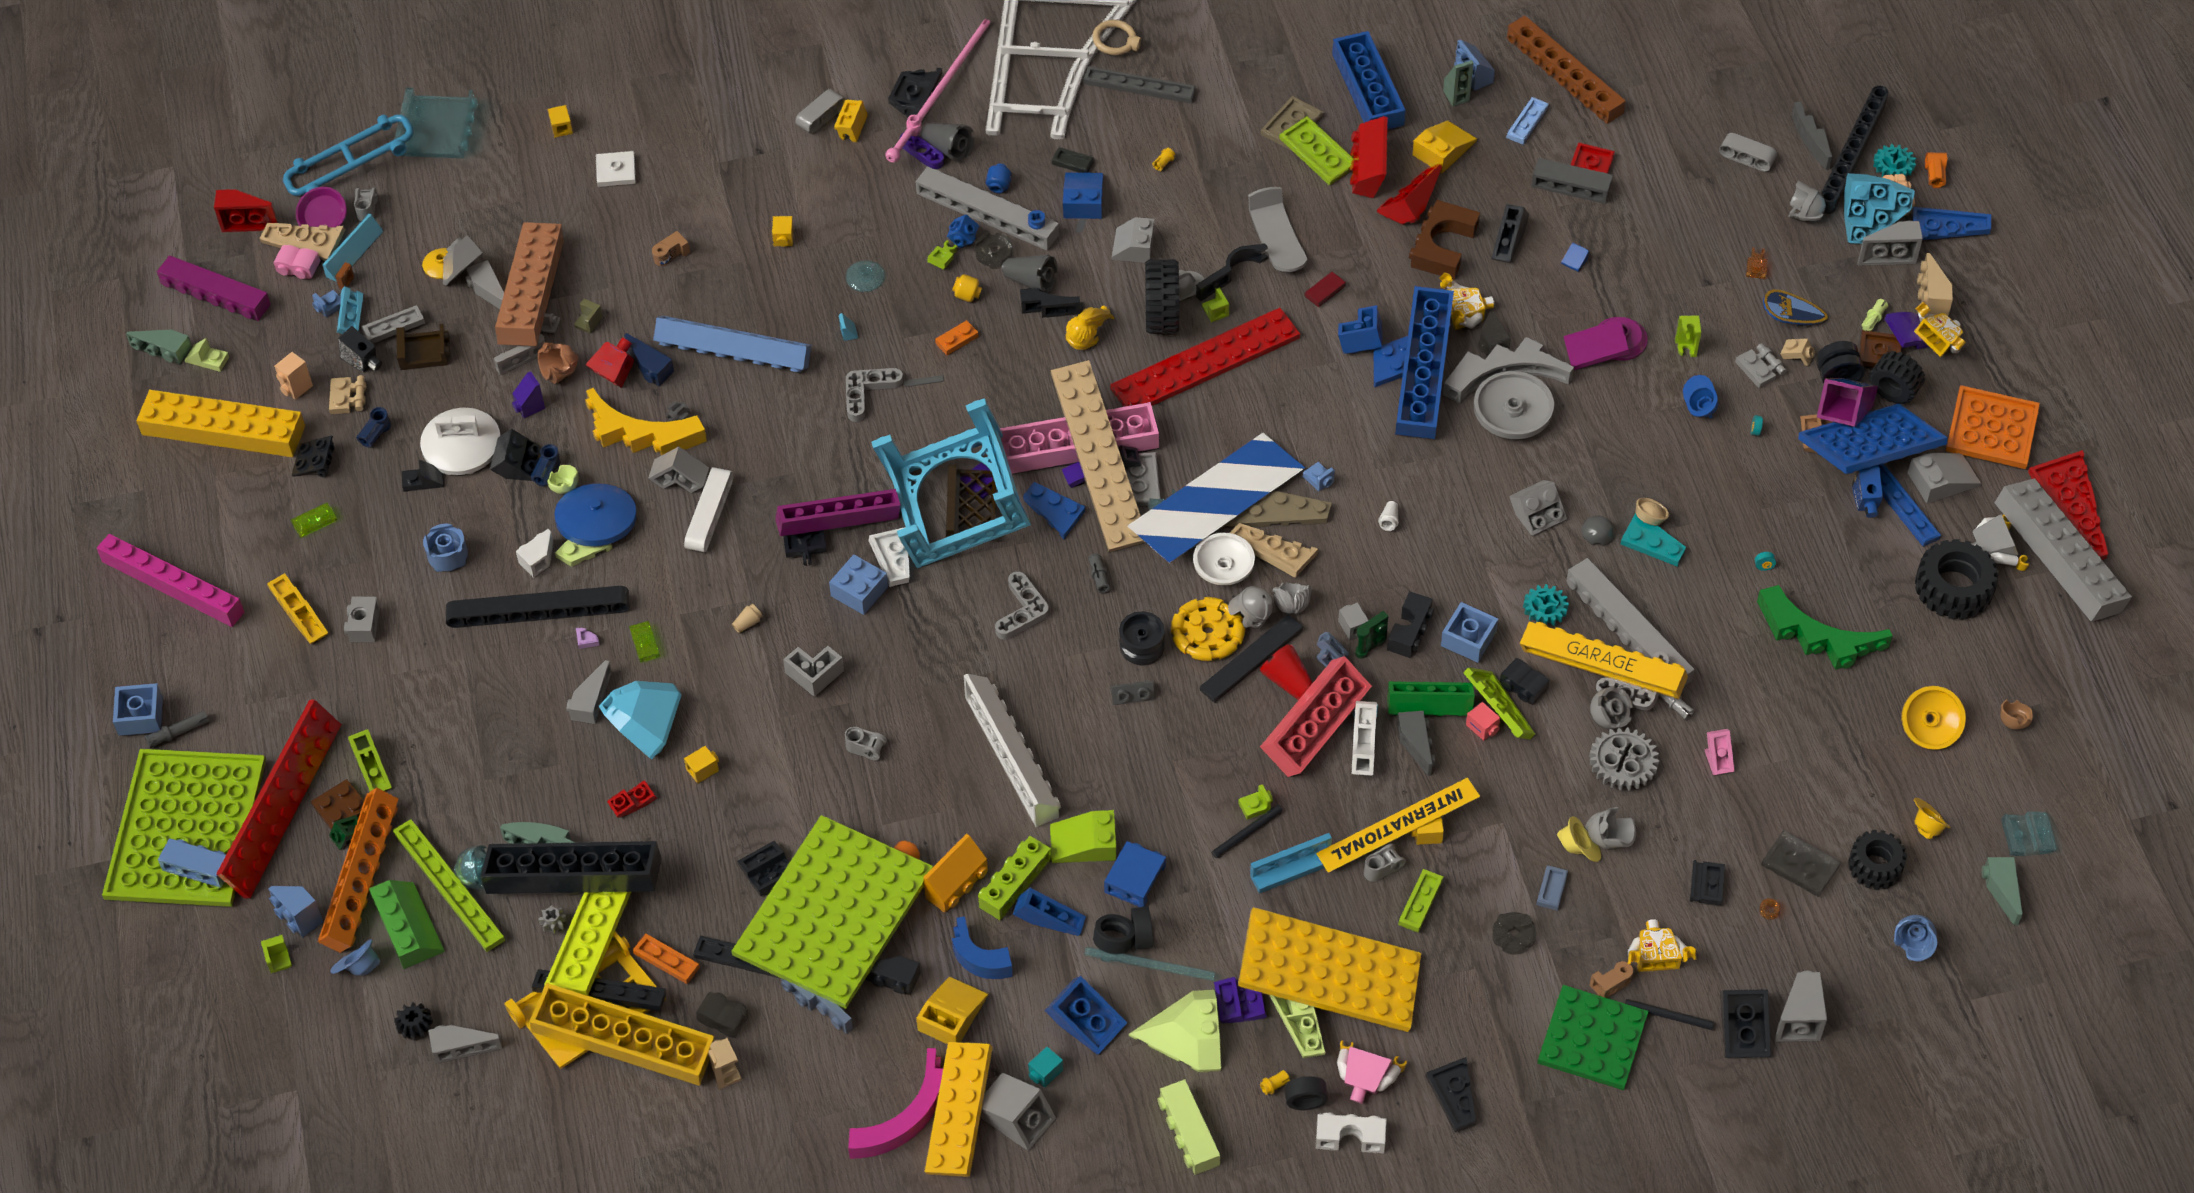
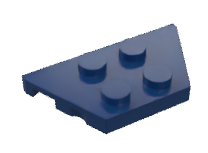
(1389, 361)

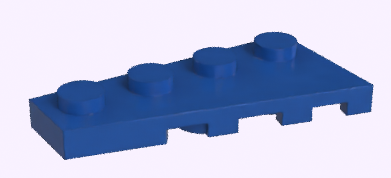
(1950, 223)

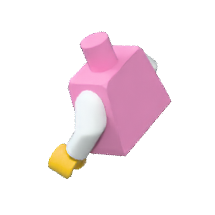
(1366, 1071)

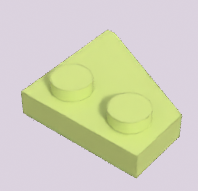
(574, 553)

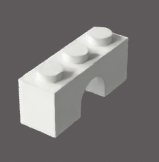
(1368, 1129)

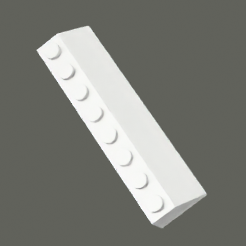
(1010, 749)

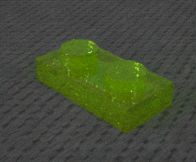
(313, 520)

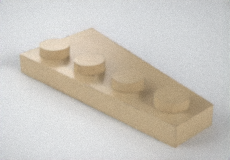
(320, 239)
(1282, 554)

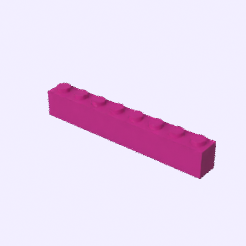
(170, 580)

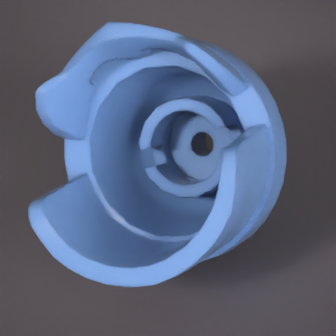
(1917, 943)

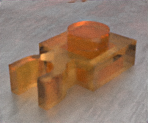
(1756, 265)

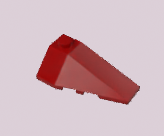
(1412, 198)

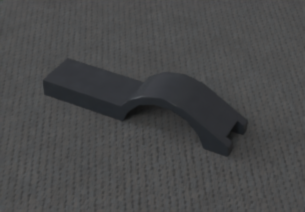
(1223, 276)

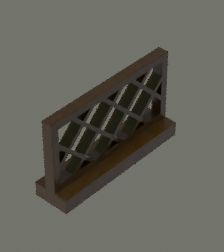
(953, 498)

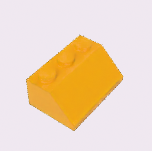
(955, 874)

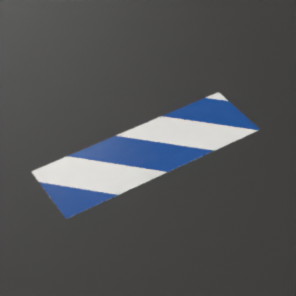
(1215, 497)

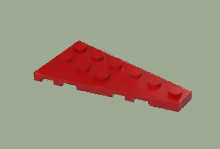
(2070, 489)

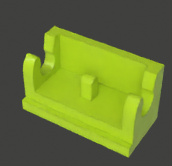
(1688, 334)

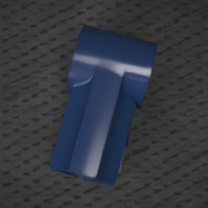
(377, 424)
(548, 462)

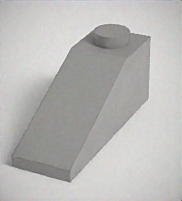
(485, 283)
(589, 695)
(459, 1042)

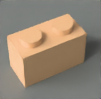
(293, 376)

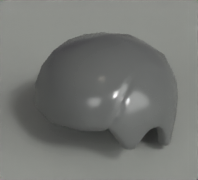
(1597, 530)

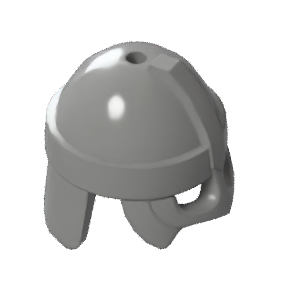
(1808, 202)
(1254, 605)
(1610, 831)

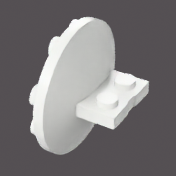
(460, 441)

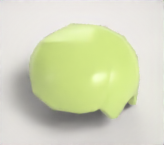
(564, 479)

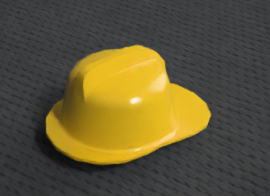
(1928, 820)

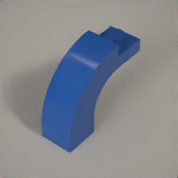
(978, 961)

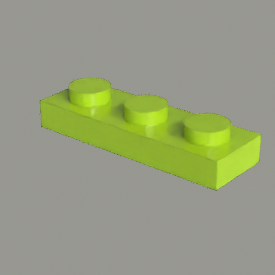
(1420, 900)

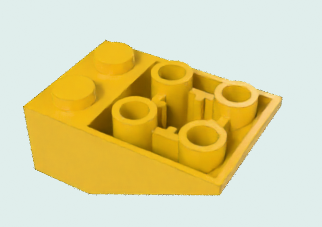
(950, 1011)

